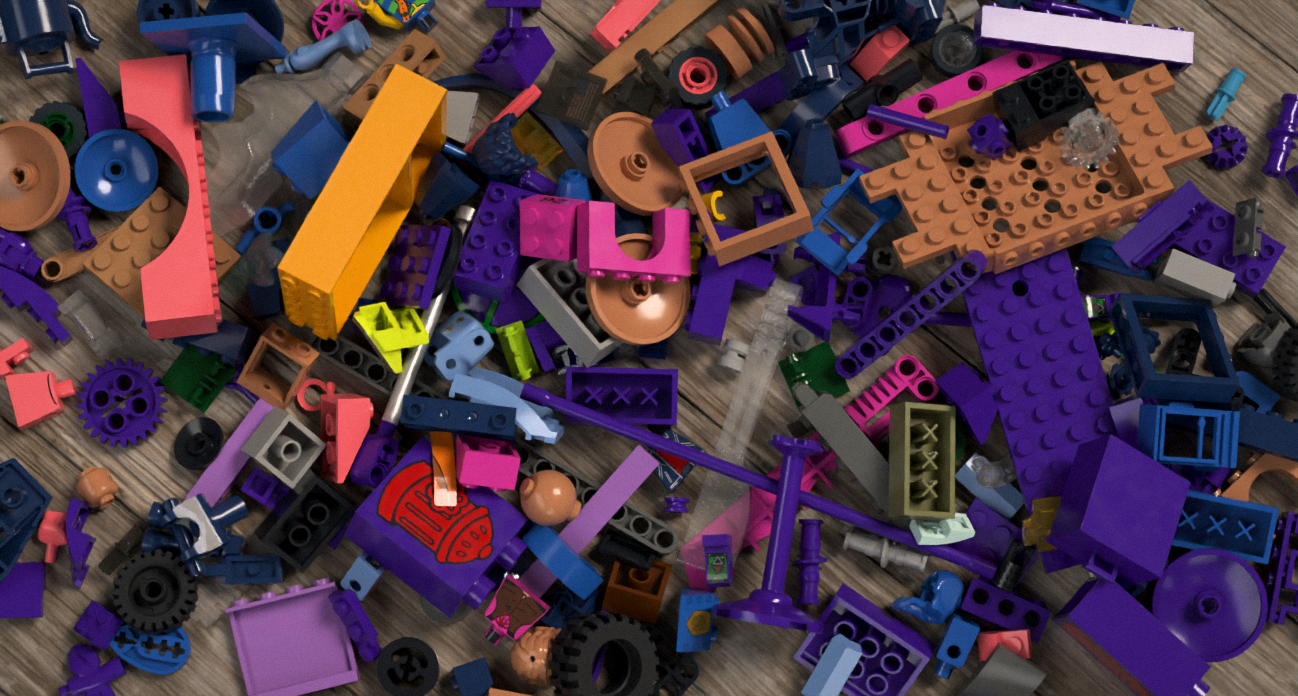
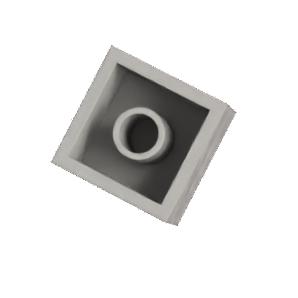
(283, 447)

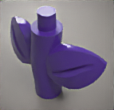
(89, 676)

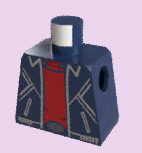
(672, 469)

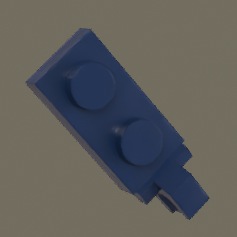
(247, 570)

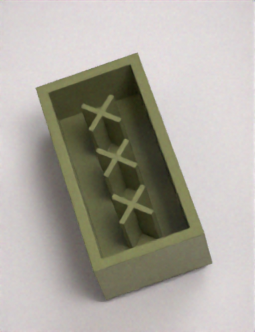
(922, 461)

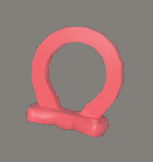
(329, 388)

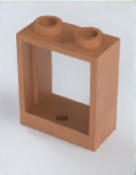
(256, 378)

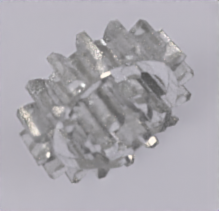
(1088, 140)

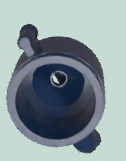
(41, 28)

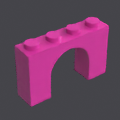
(601, 255)

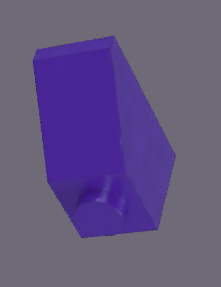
(754, 274)

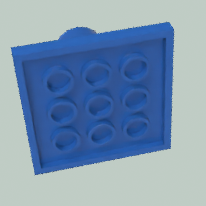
(213, 49)

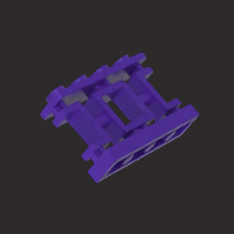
(1282, 569)

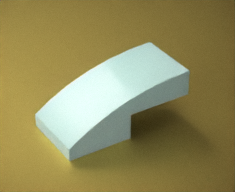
(942, 531)

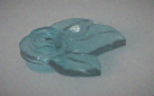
(262, 260)

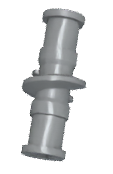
(886, 550)

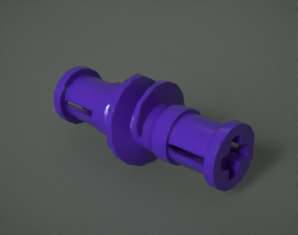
(1282, 137)
(77, 222)
(809, 561)

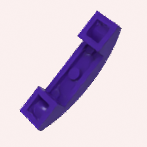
(271, 491)

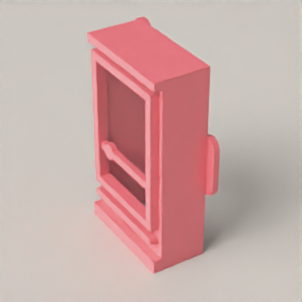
(621, 21)

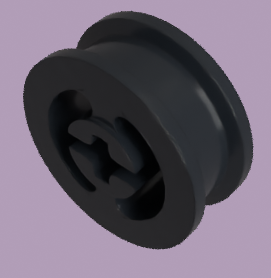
(386, 663)

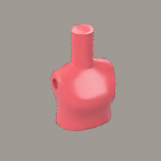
(53, 533)

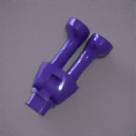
(18, 254)

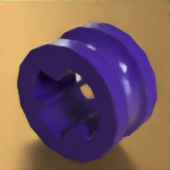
(676, 505)

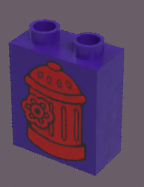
(438, 548)
(1131, 642)

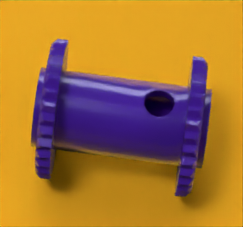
(536, 183)

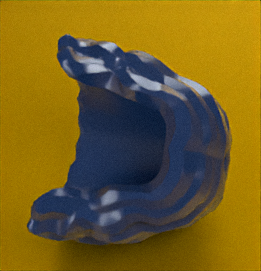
(497, 152)

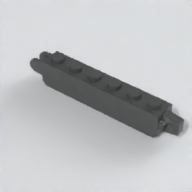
(850, 446)

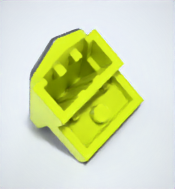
(390, 332)

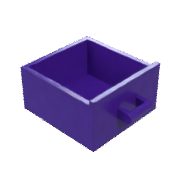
(1118, 512)

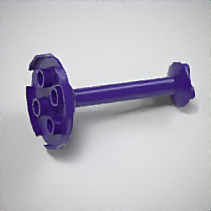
(770, 603)

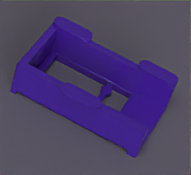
(1162, 227)

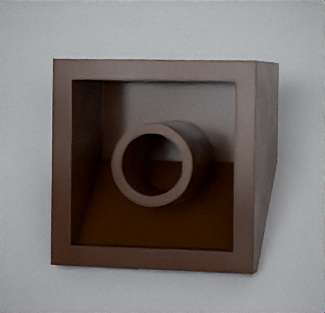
(636, 591)

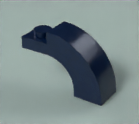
(822, 101)

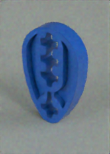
(153, 662)

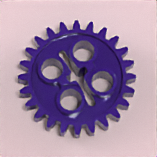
(109, 381)

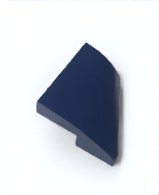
(567, 606)

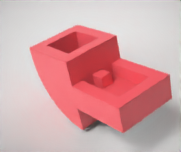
(14, 354)
(1016, 640)

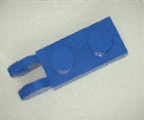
(1100, 254)

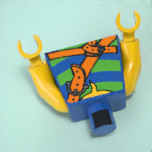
(401, 13)

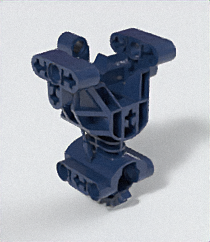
(840, 33)

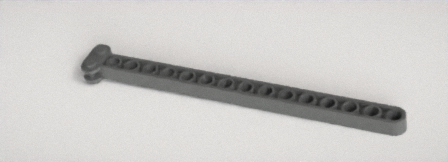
(535, 457)

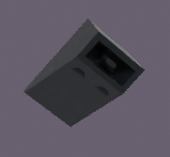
(1041, 103)

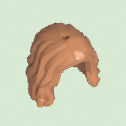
(534, 644)

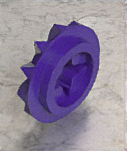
(1238, 151)

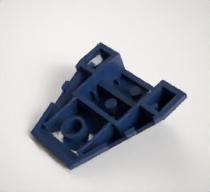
(21, 509)

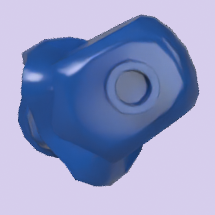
(937, 600)

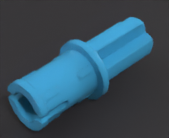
(1225, 94)

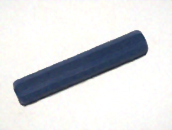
(184, 540)

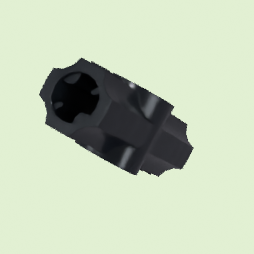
(895, 83)

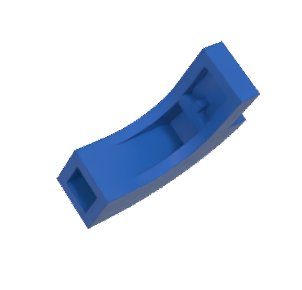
(561, 559)

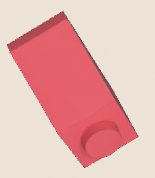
(880, 52)

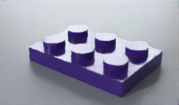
(992, 535)

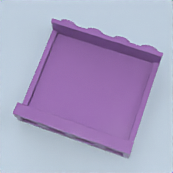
(292, 642)

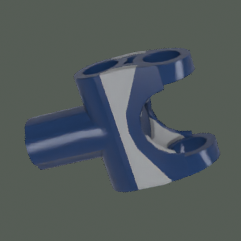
(205, 523)

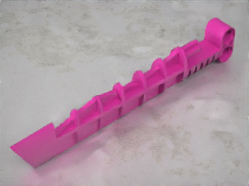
(816, 466)

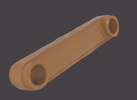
(70, 261)

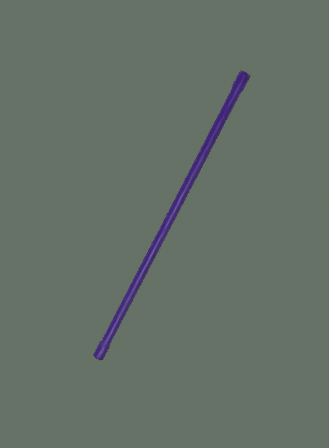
(546, 399)

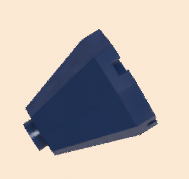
(814, 156)
(445, 187)

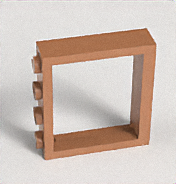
(757, 238)

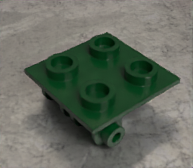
(815, 369)
(198, 377)

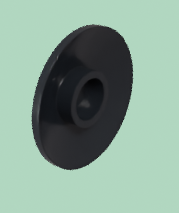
(198, 443)

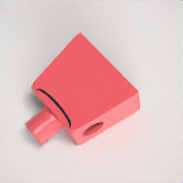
(37, 396)

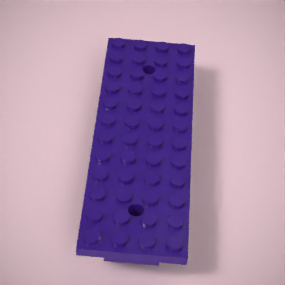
(1043, 373)

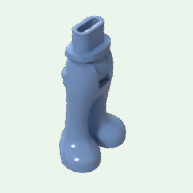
(308, 56)

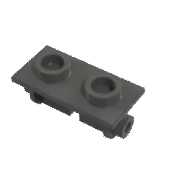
(1248, 219)

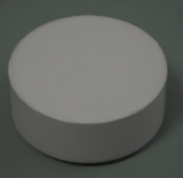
(800, 339)

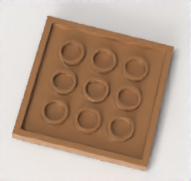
(140, 242)

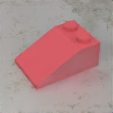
(343, 429)

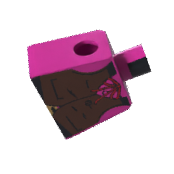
(513, 610)

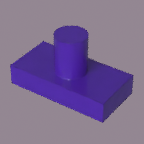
(514, 9)

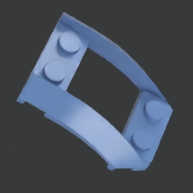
(498, 389)

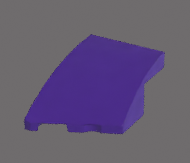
(79, 543)

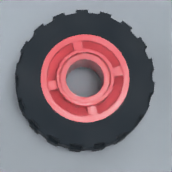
(705, 63)

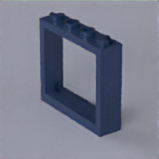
(1144, 378)

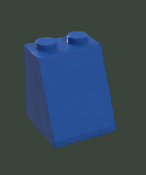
(311, 150)

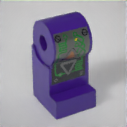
(1098, 307)
(718, 560)

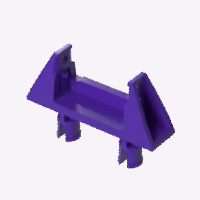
(820, 316)

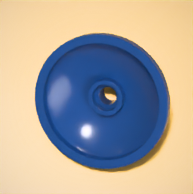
(137, 172)

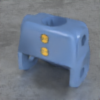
(459, 345)

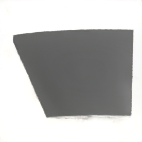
(1003, 675)

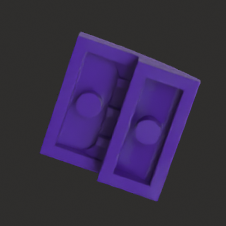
(23, 591)

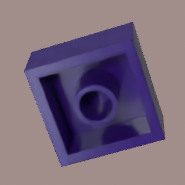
(98, 625)

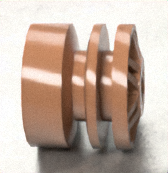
(744, 39)

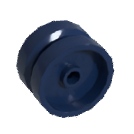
(160, 9)

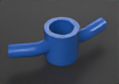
(256, 230)

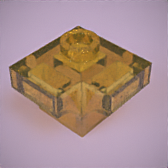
(534, 140)
(1040, 523)

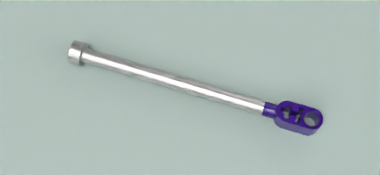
(380, 450)

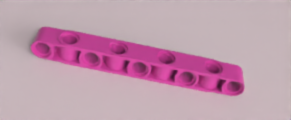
(994, 74)

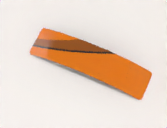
(444, 469)

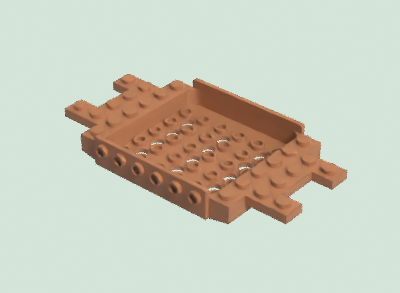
(950, 212)

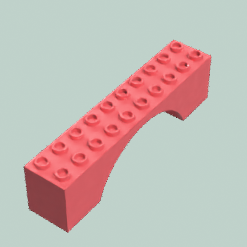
(183, 279)

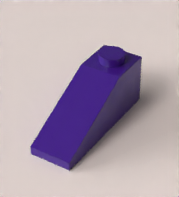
(99, 107)
(683, 141)

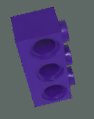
(990, 613)

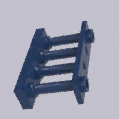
(459, 417)

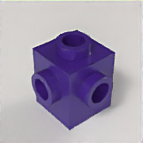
(991, 136)

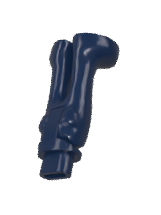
(157, 540)

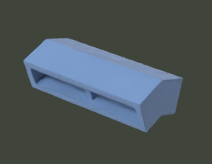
(1003, 499)
(833, 667)

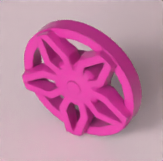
(334, 20)

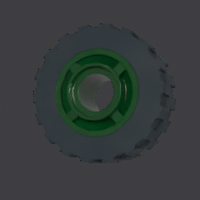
(66, 115)

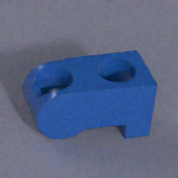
(1257, 393)

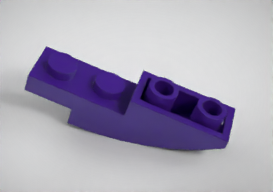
(22, 292)

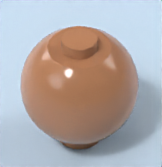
(549, 498)

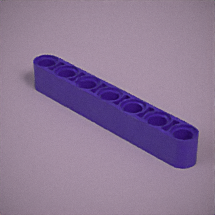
(918, 306)

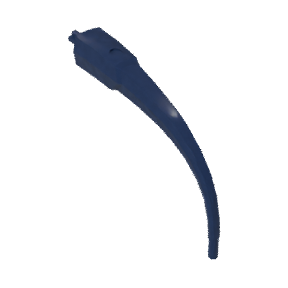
(569, 137)

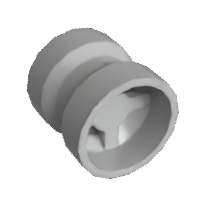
(733, 356)

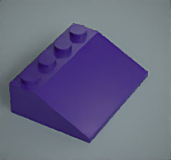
(890, 650)

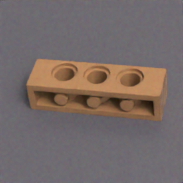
(415, 53)

